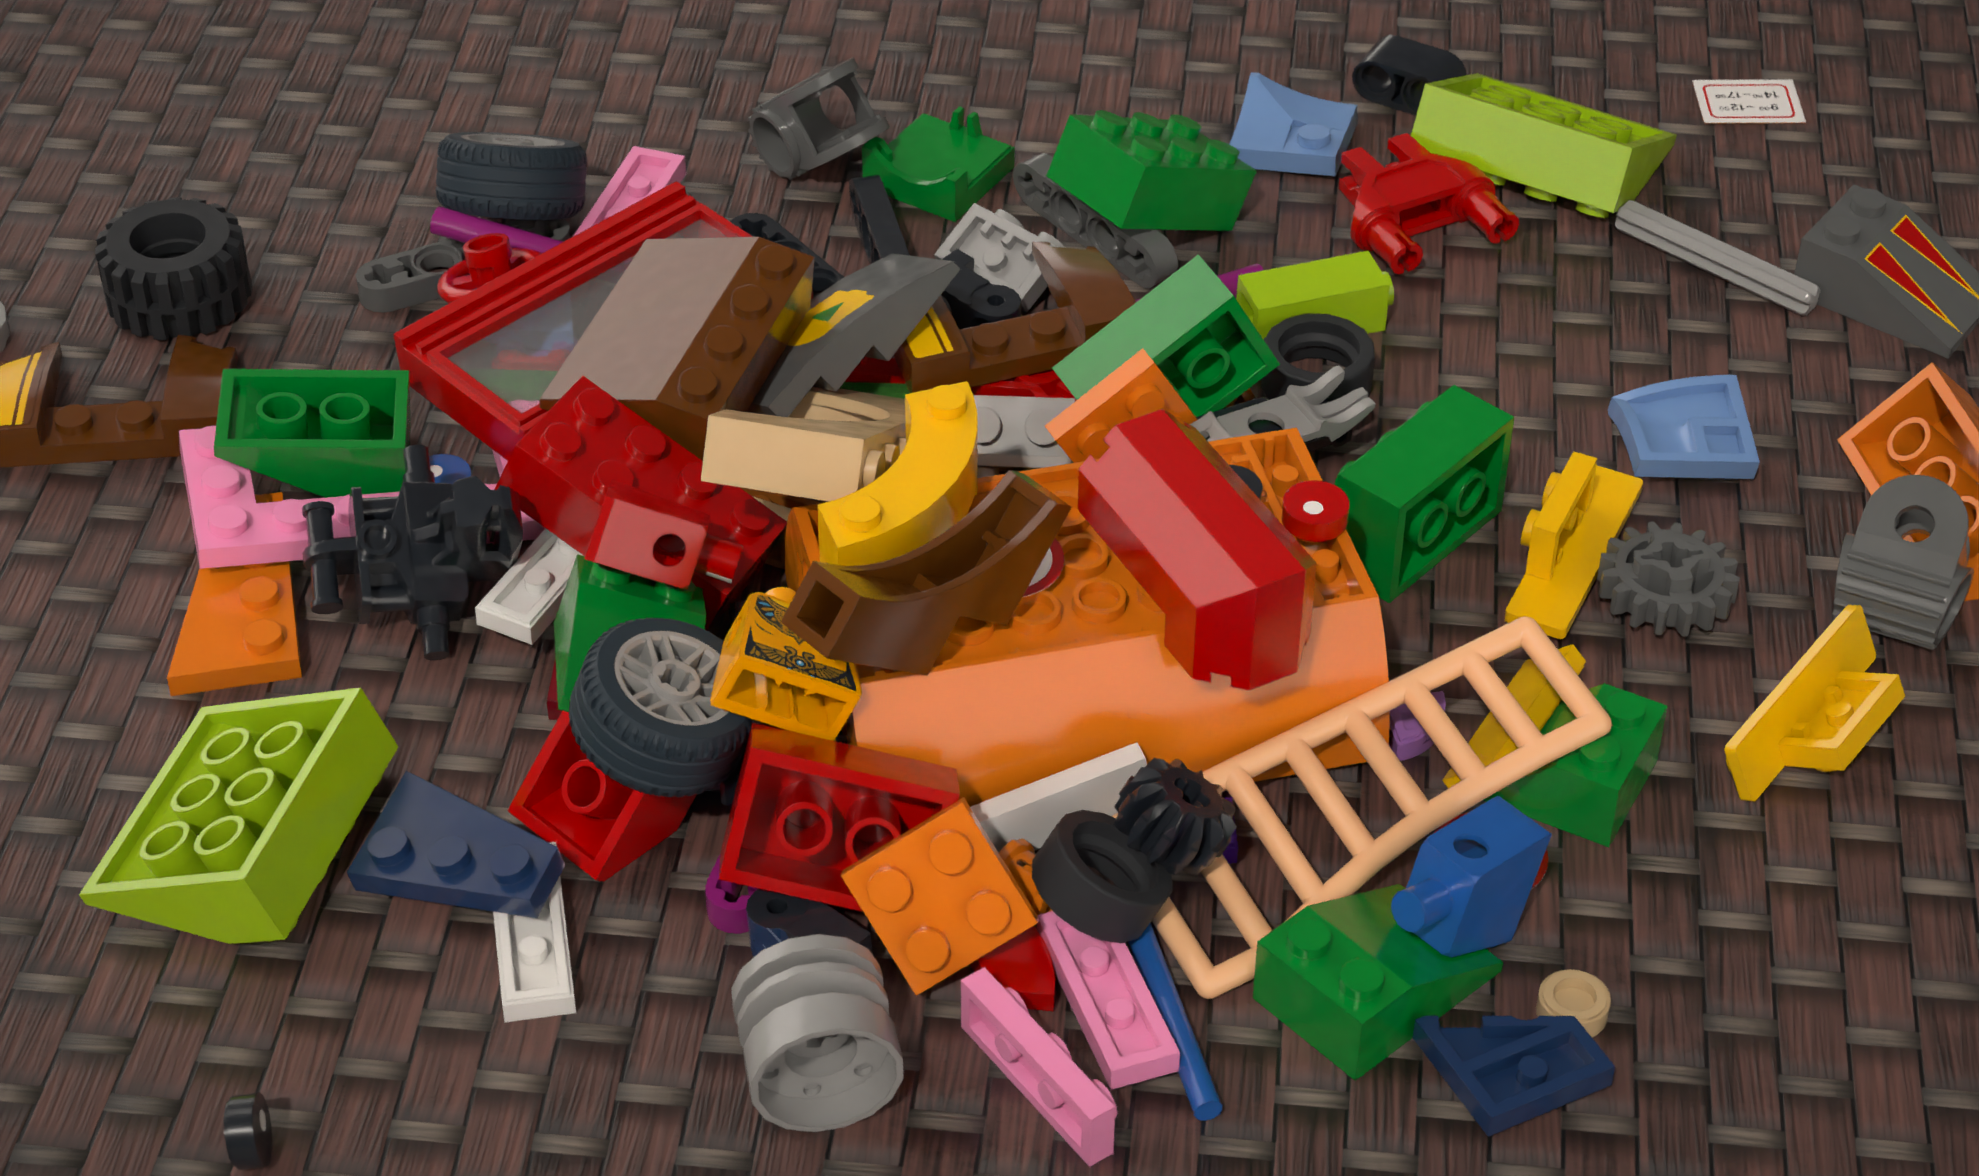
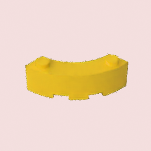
(919, 494)

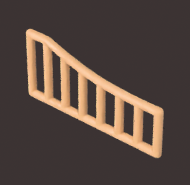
(1421, 814)

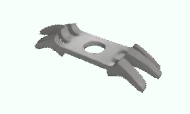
(1297, 408)

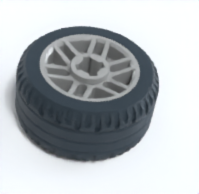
(511, 175)
(648, 711)

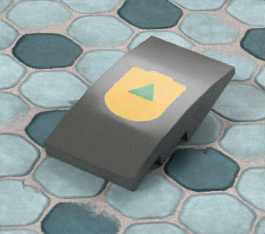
(851, 320)

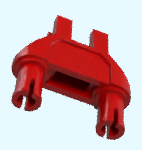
(1415, 197)

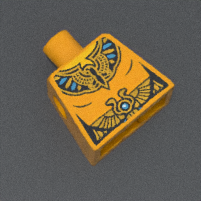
(780, 677)

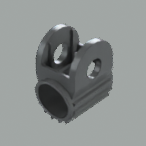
(795, 132)
(1903, 585)

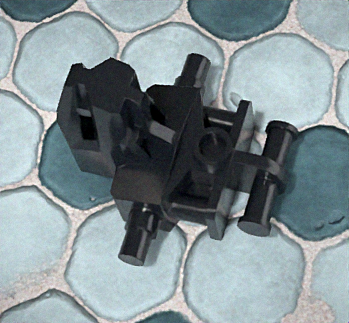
(415, 548)

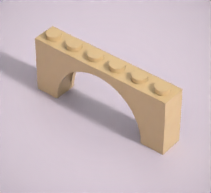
(818, 452)

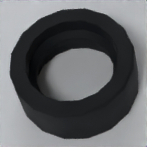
(1323, 338)
(1086, 899)

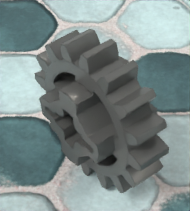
(1668, 578)

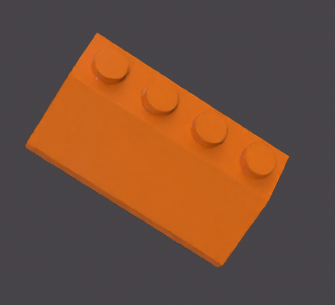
(1925, 431)

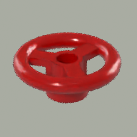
(485, 260)

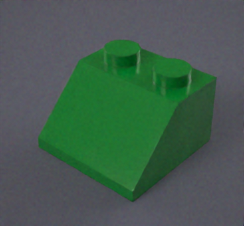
(1598, 783)

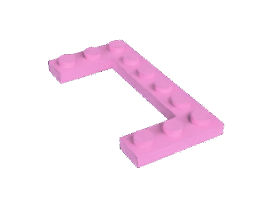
(239, 531)

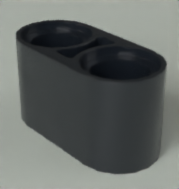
(1398, 70)

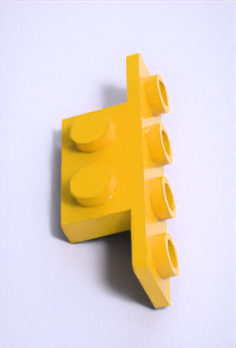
(1567, 538)
(1817, 711)

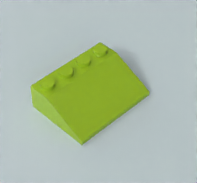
(1540, 141)
(246, 816)

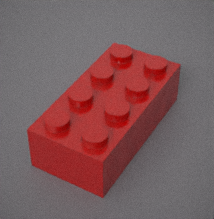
(592, 439)

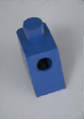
(1472, 879)

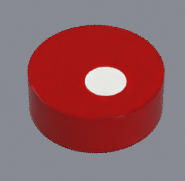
(1315, 511)

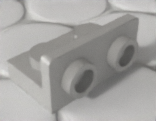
(1000, 251)
(1015, 433)

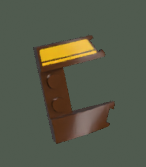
(1087, 300)
(45, 435)

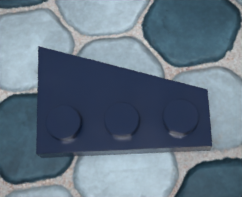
(454, 854)

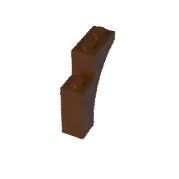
(906, 607)

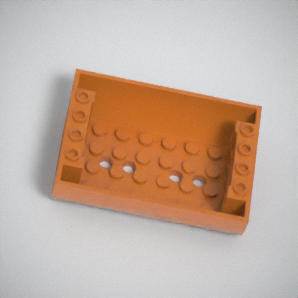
(1089, 661)

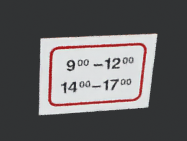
(1748, 101)

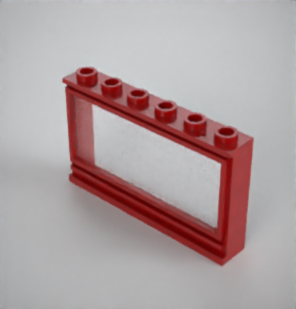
(505, 341)

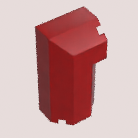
(1202, 550)

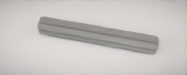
(1717, 258)

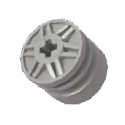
(816, 1033)

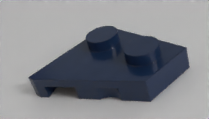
(1515, 1065)

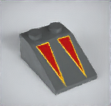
(1891, 272)

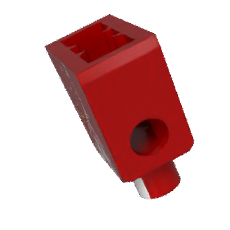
(630, 531)

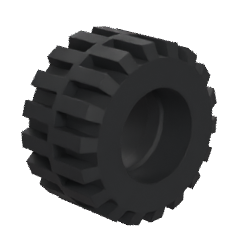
(173, 268)

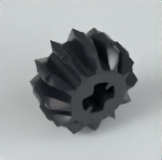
(1175, 816)

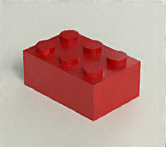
(819, 807)

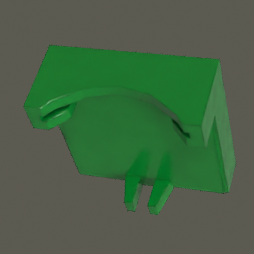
(939, 164)

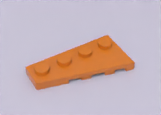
(238, 628)

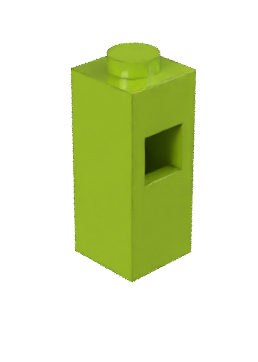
(1338, 286)

